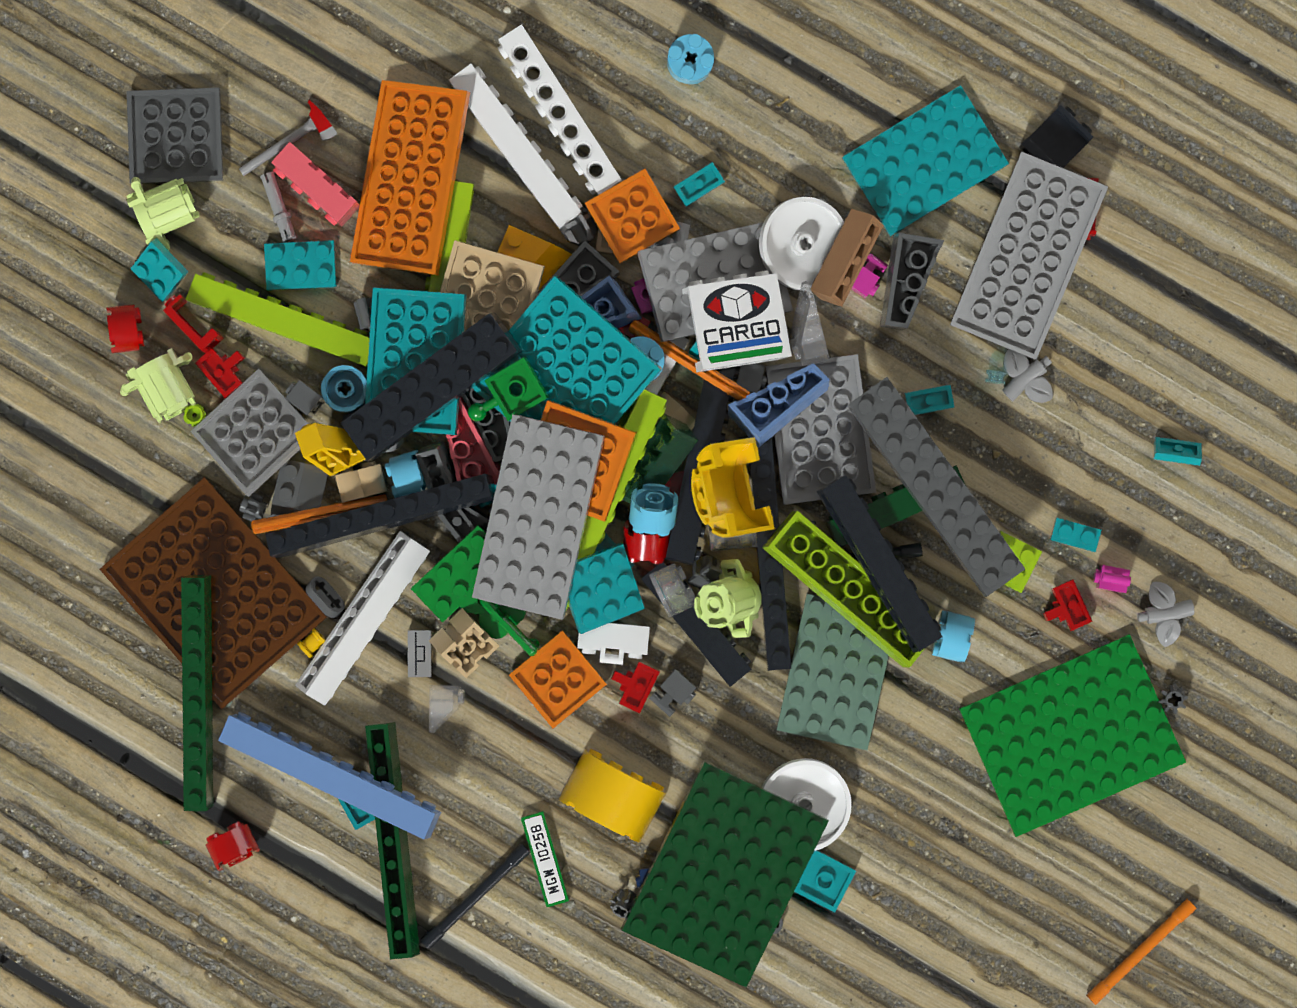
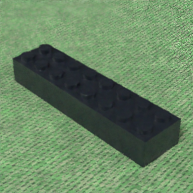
(431, 386)

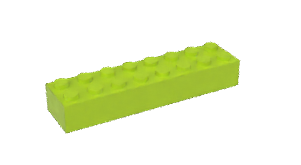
(838, 582)

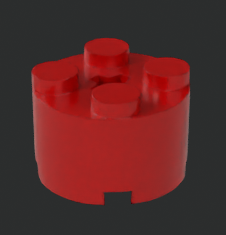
(124, 328)
(644, 546)
(231, 846)

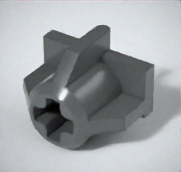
(580, 229)
(705, 571)

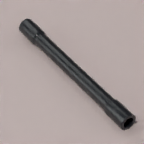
(480, 891)

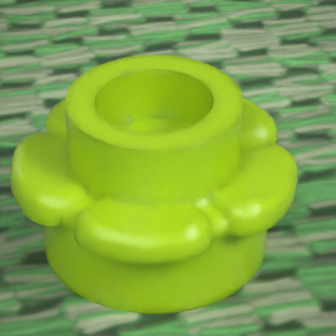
(188, 414)

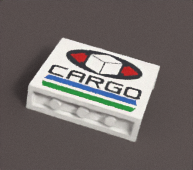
(738, 321)

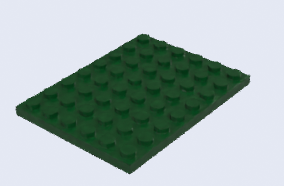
(724, 874)

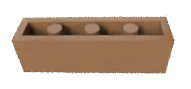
(846, 257)

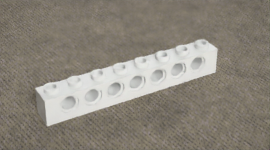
(520, 39)

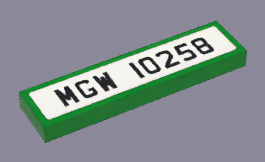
(544, 859)

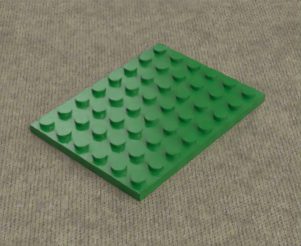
(1072, 735)

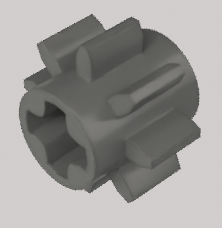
(253, 507)
(1179, 703)
(622, 902)

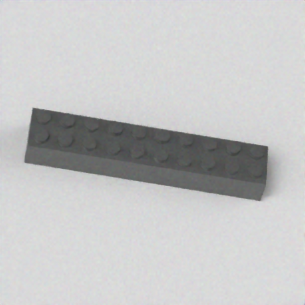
(936, 487)

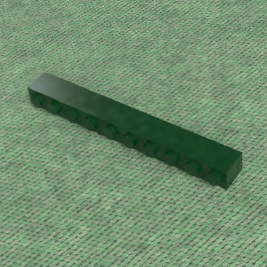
(197, 692)
(393, 848)

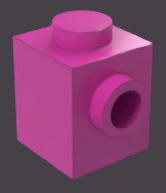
(641, 296)

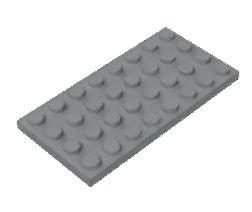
(1028, 255)
(538, 516)

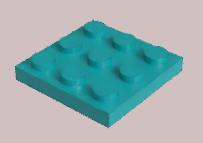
(603, 589)

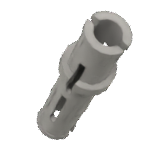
(278, 207)

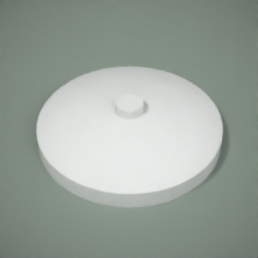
(798, 239)
(816, 788)

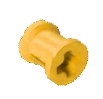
(311, 643)

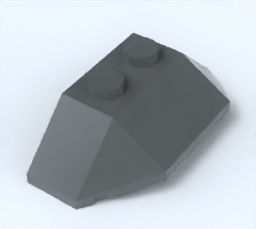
(298, 486)

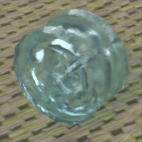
(995, 377)

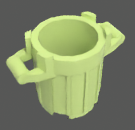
(162, 208)
(162, 385)
(730, 600)

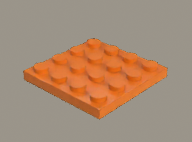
(613, 456)

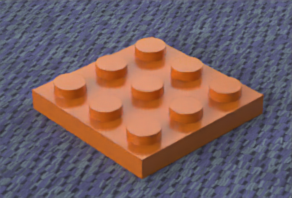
(632, 216)
(557, 679)

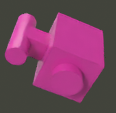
(867, 281)
(1112, 578)

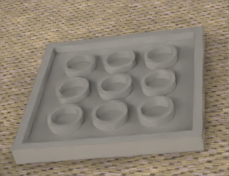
(251, 432)

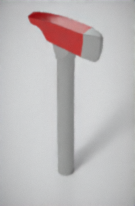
(316, 121)

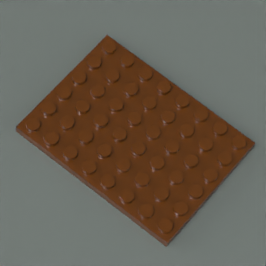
(254, 599)

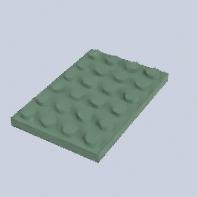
(832, 679)

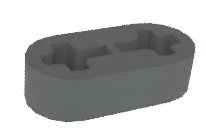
(325, 597)

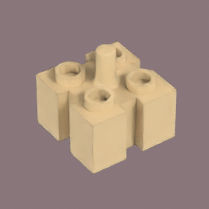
(463, 643)

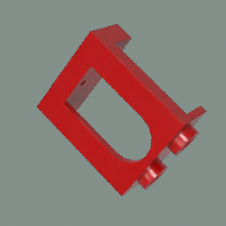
(205, 343)

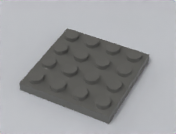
(175, 135)

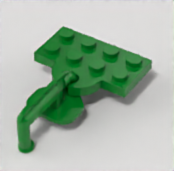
(452, 586)

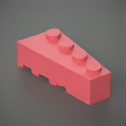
(316, 184)
(469, 450)

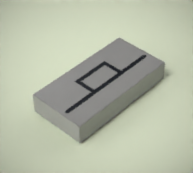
(419, 653)

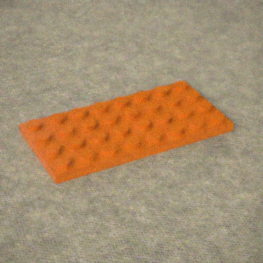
(410, 177)

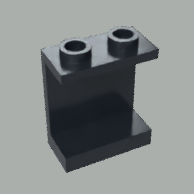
(1058, 138)

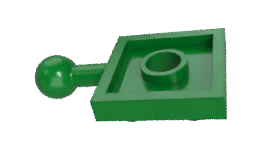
(500, 387)

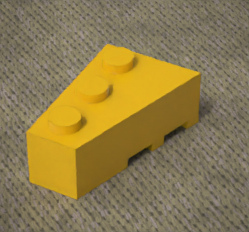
(328, 447)

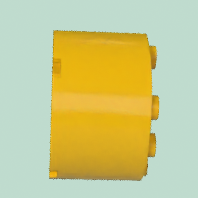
(724, 491)
(612, 796)

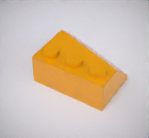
(535, 250)

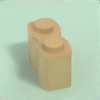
(361, 482)

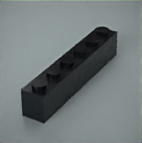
(709, 640)

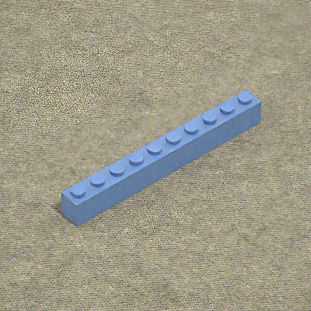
(330, 776)

